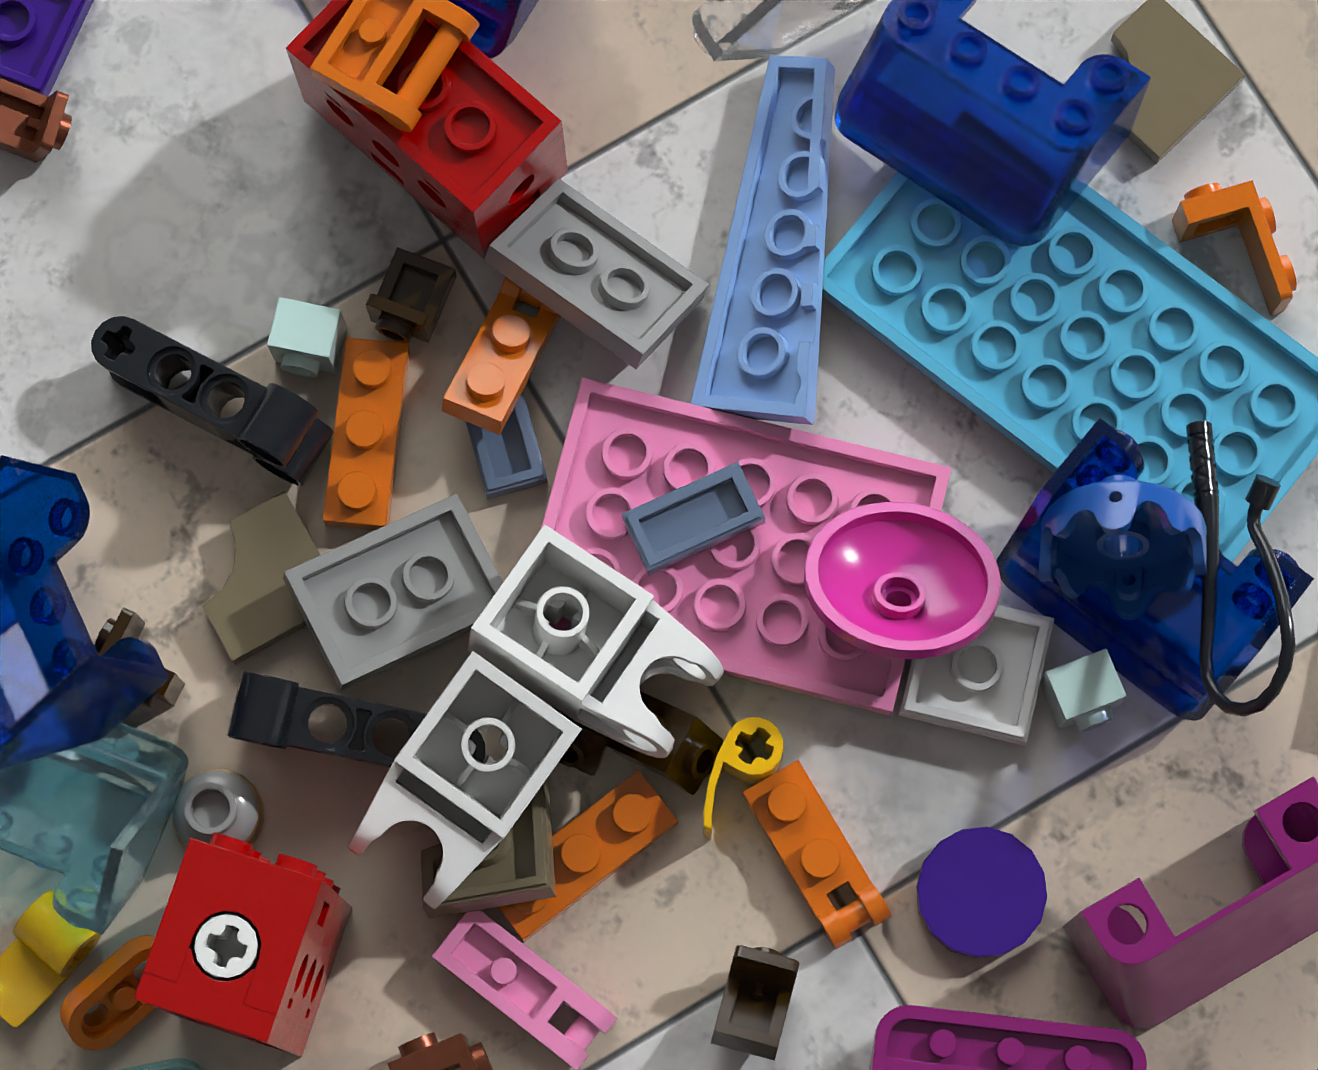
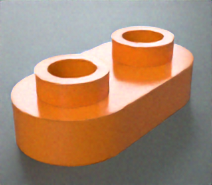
(114, 988)

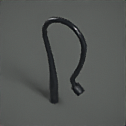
(1261, 497)

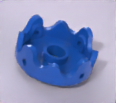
(1122, 536)

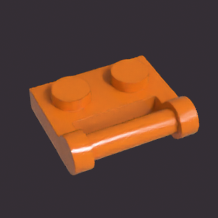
(373, 40)

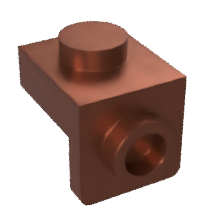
(31, 121)
(448, 1054)

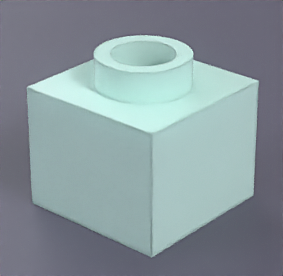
(306, 337)
(1084, 691)

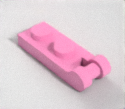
(522, 985)

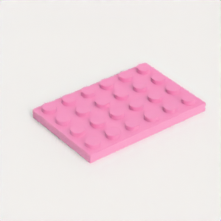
(750, 590)

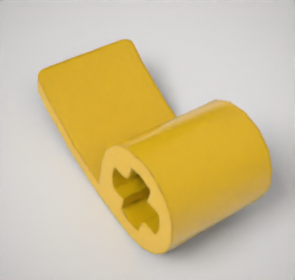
(730, 760)
(40, 959)

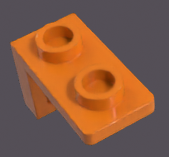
(1217, 209)

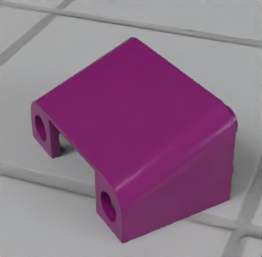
(1161, 974)

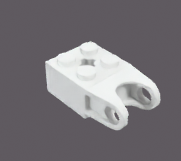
(611, 646)
(452, 792)

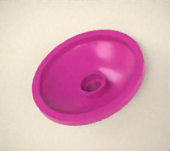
(902, 580)

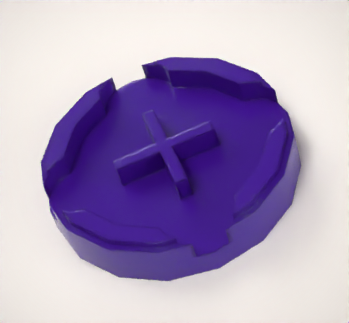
(981, 892)

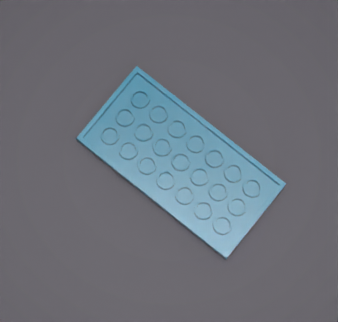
(1082, 332)

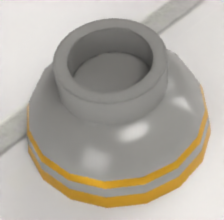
(220, 804)

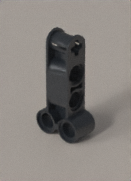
(271, 426)
(278, 714)

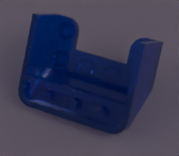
(982, 120)
(1164, 644)
(51, 677)

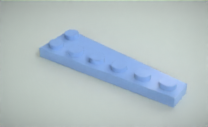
(769, 291)

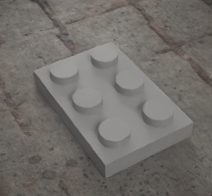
(596, 273)
(395, 591)

